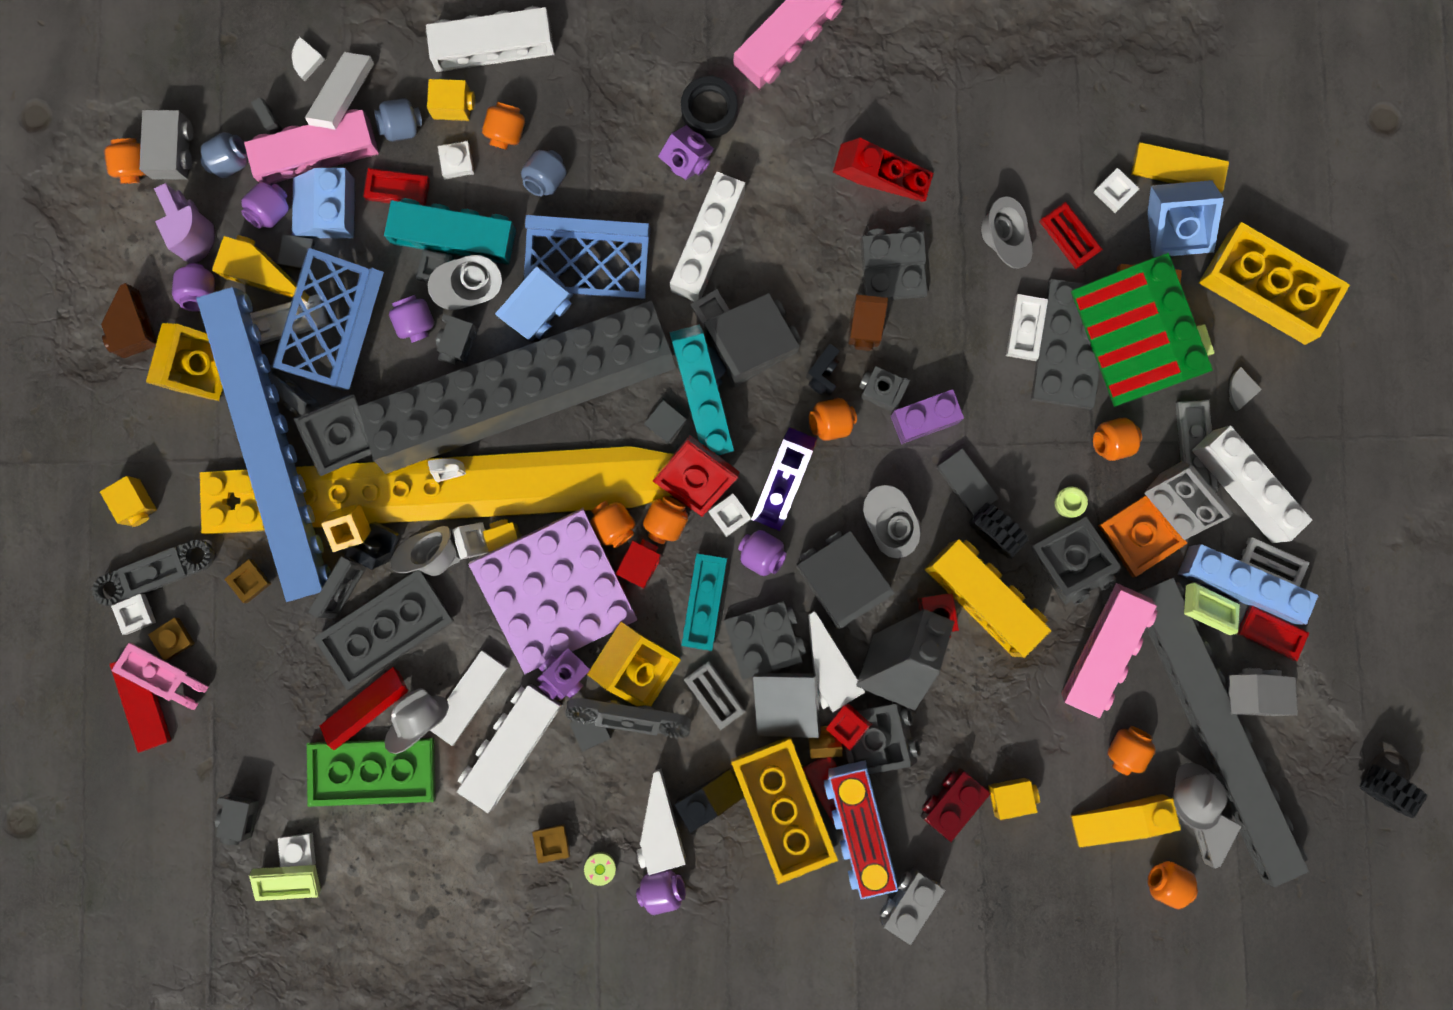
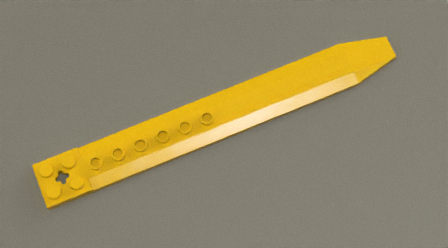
(488, 489)

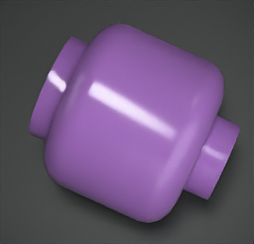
(264, 205)
(191, 283)
(411, 318)
(762, 553)
(661, 892)

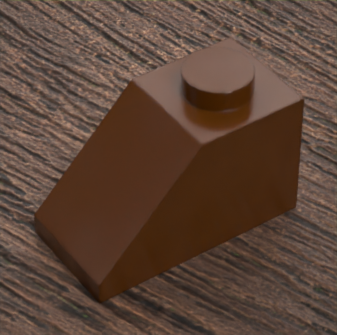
(867, 321)
(127, 324)

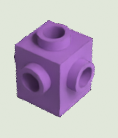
(686, 153)
(570, 669)

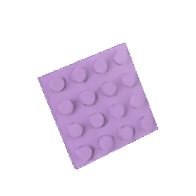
(553, 590)

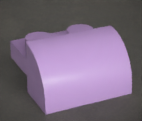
(183, 227)

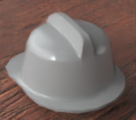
(1007, 232)
(464, 282)
(892, 521)
(427, 552)
(413, 718)
(1198, 796)

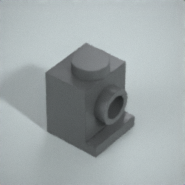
(455, 340)
(886, 399)
(235, 818)

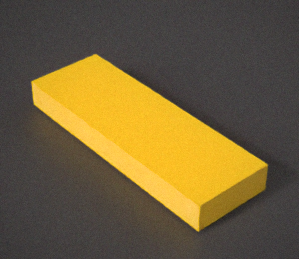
(1177, 166)

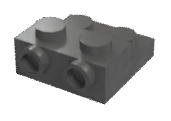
(894, 264)
(1077, 562)
(765, 640)
(887, 741)

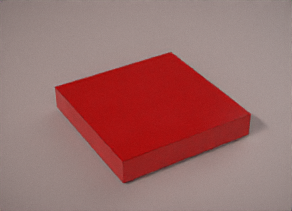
(696, 476)

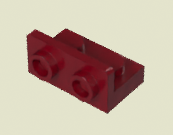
(954, 804)

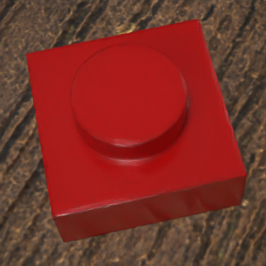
(848, 726)

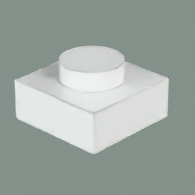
(456, 160)
(1116, 190)
(729, 515)
(470, 540)
(133, 614)
(296, 850)

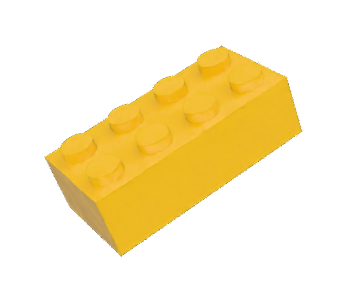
(1274, 283)
(988, 599)
(784, 810)

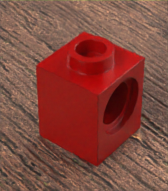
(639, 563)
(943, 602)

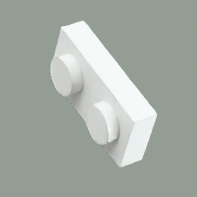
(1026, 327)

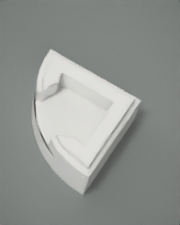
(305, 59)
(446, 469)

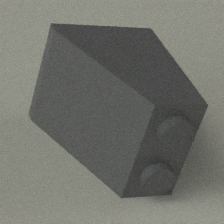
(752, 338)
(843, 579)
(906, 658)

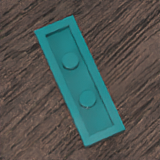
(704, 602)

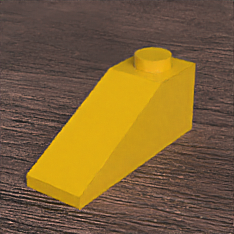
(247, 264)
(1126, 821)

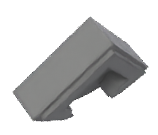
(1241, 389)

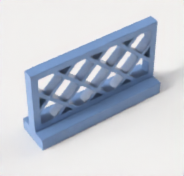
(589, 230)
(355, 327)

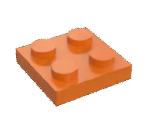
(1141, 536)

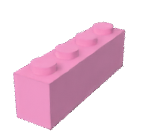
(782, 36)
(310, 147)
(1109, 651)

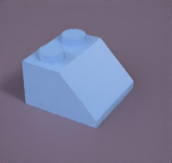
(323, 204)
(1184, 218)
(535, 304)

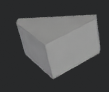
(1217, 841)

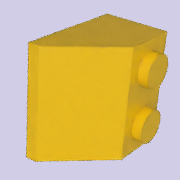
(184, 362)
(633, 666)

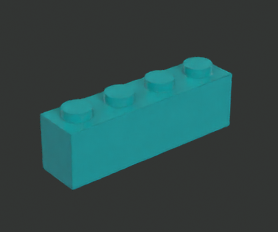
(450, 231)
(701, 389)

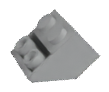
(1186, 500)

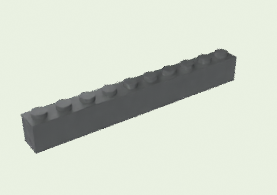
(1223, 738)

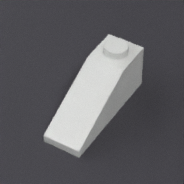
(834, 676)
(660, 837)

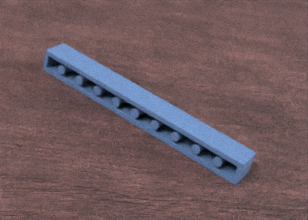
(264, 442)

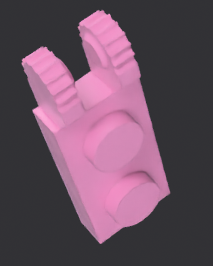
(156, 675)

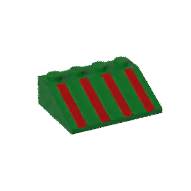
(1141, 330)

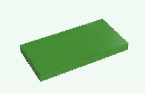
(369, 773)

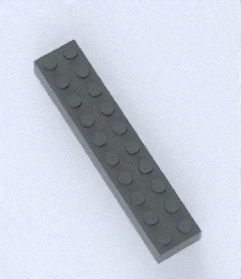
(516, 387)

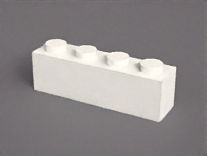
(489, 39)
(707, 237)
(1252, 485)
(509, 748)

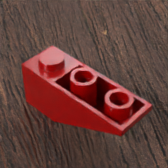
(882, 170)

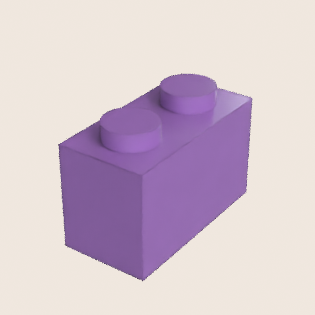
(927, 416)

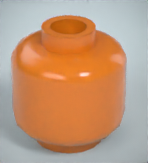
(503, 125)
(124, 160)
(832, 419)
(1117, 439)
(665, 519)
(612, 523)
(1131, 750)
(1172, 885)

